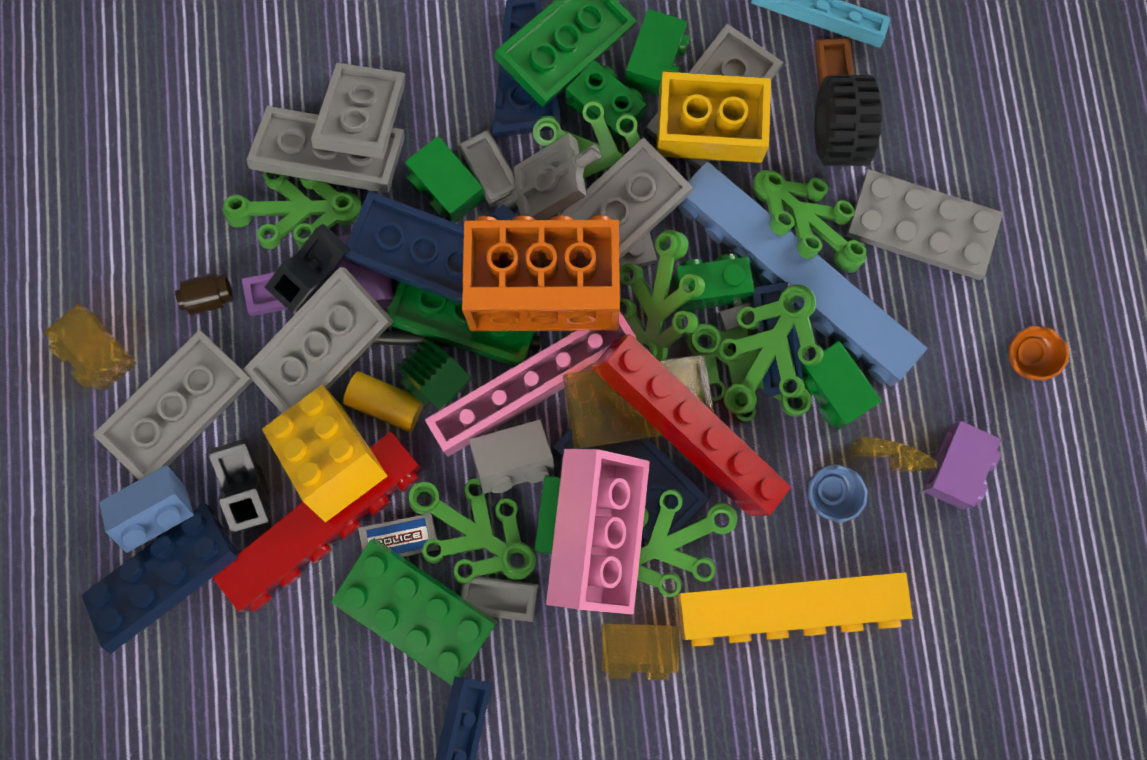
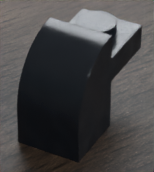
(308, 269)
(243, 485)

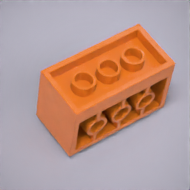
(541, 274)

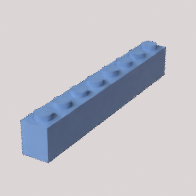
(840, 306)

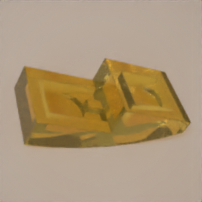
(901, 457)

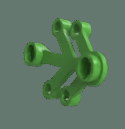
(606, 145)
(776, 192)
(295, 210)
(659, 304)
(773, 344)
(737, 369)
(477, 534)
(663, 545)

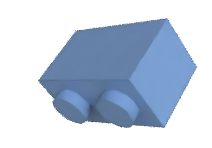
(146, 509)

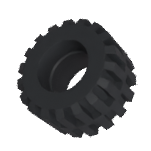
(847, 120)

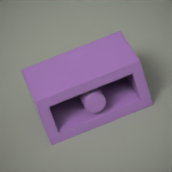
(963, 465)

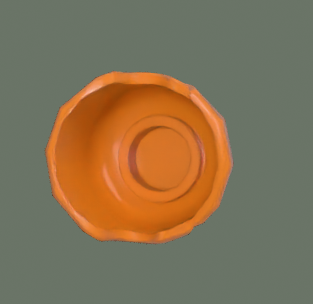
(1038, 353)

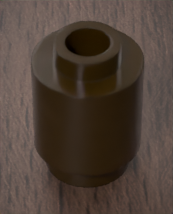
(204, 293)

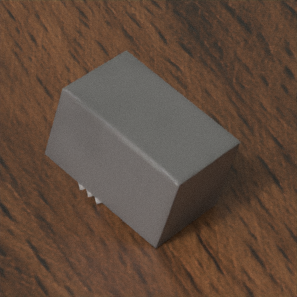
(728, 317)

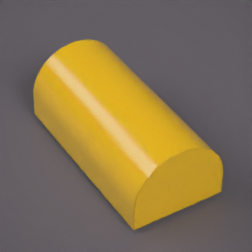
(382, 401)

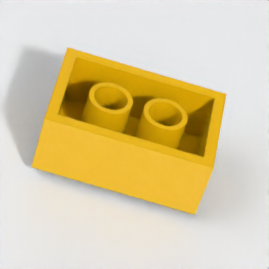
(713, 117)
(323, 453)

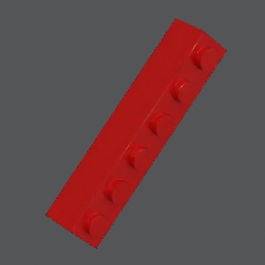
(691, 426)
(305, 537)

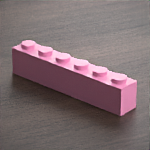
(520, 387)

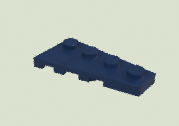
(514, 106)

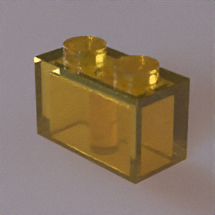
(89, 348)
(639, 649)

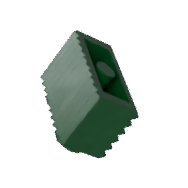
(432, 374)

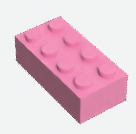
(598, 531)

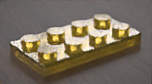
(605, 417)

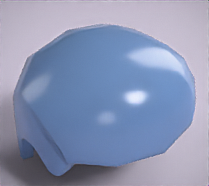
(837, 493)

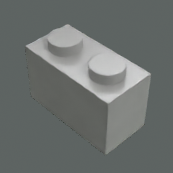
(512, 457)

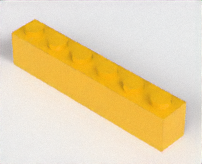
(794, 607)

